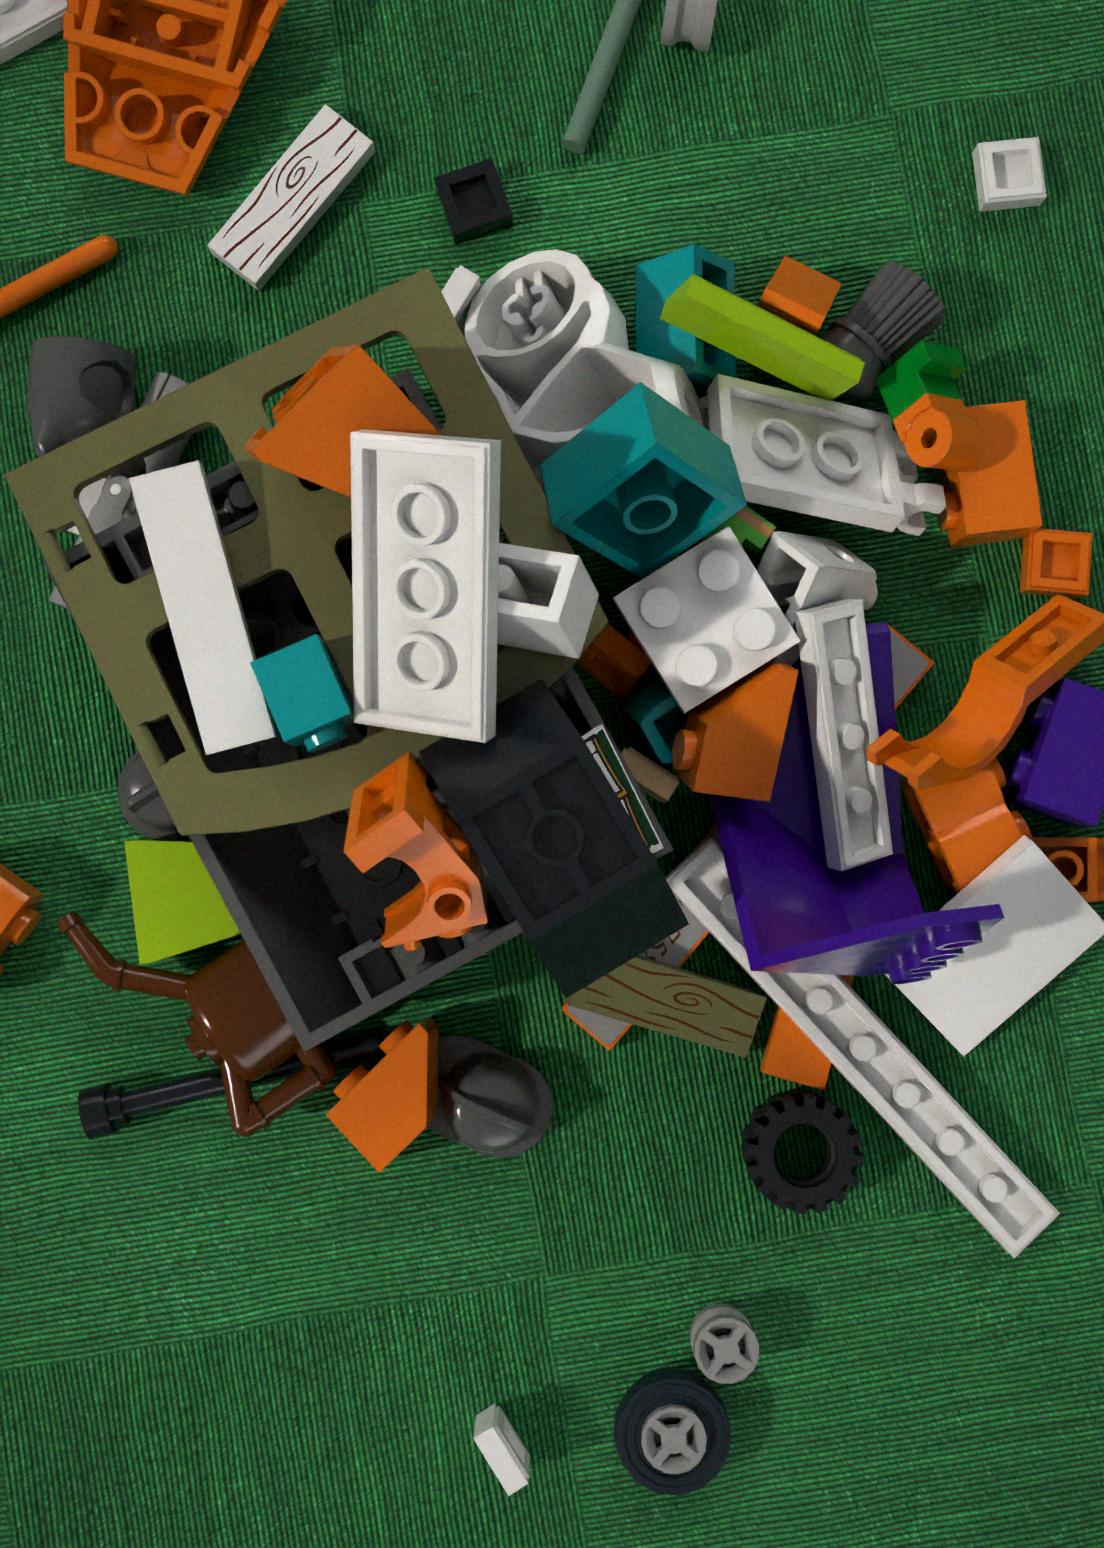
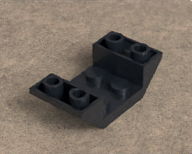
(556, 840)

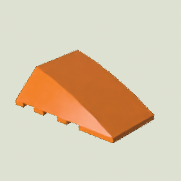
(157, 82)

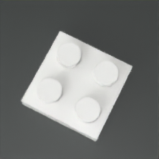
(705, 619)

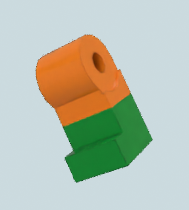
(930, 409)

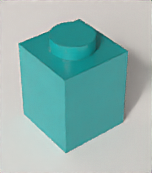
(305, 694)

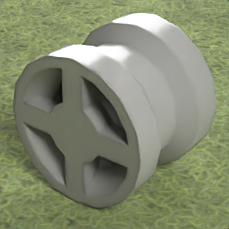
(688, 22)
(734, 1353)

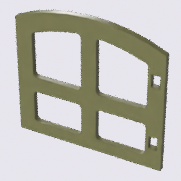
(292, 534)

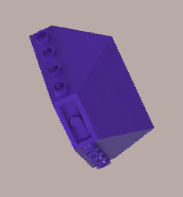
(821, 919)

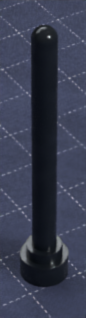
(108, 1108)

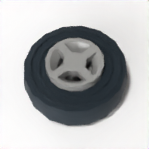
(672, 1456)

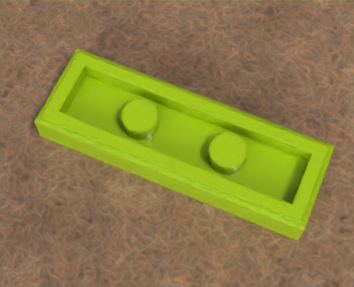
(761, 338)

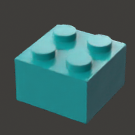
(642, 483)

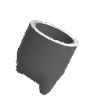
(71, 394)

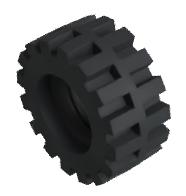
(832, 1177)

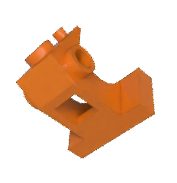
(405, 821)

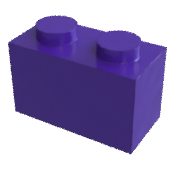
(1062, 757)

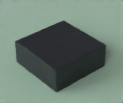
(473, 201)

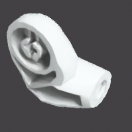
(560, 352)

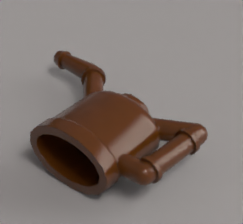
(231, 1022)

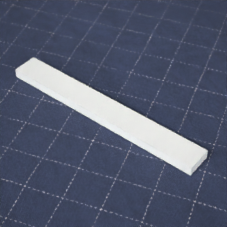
(878, 1069)

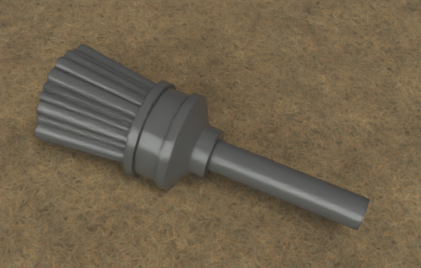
(885, 323)

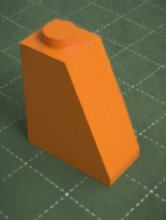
(320, 410)

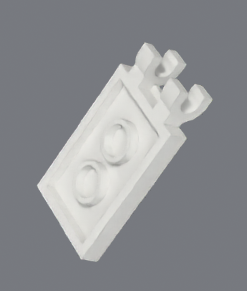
(820, 457)

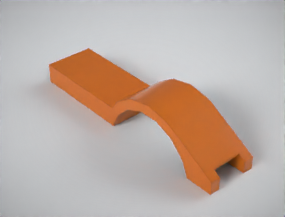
(996, 696)

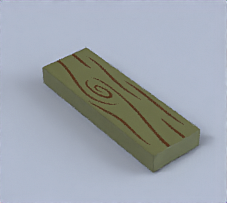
(676, 1004)

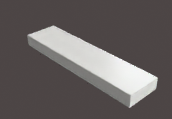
(202, 606)
(841, 728)

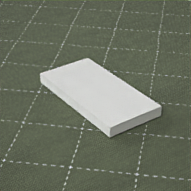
(425, 582)

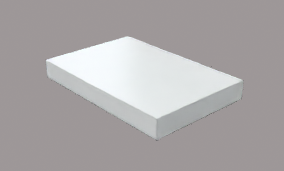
(1039, 937)

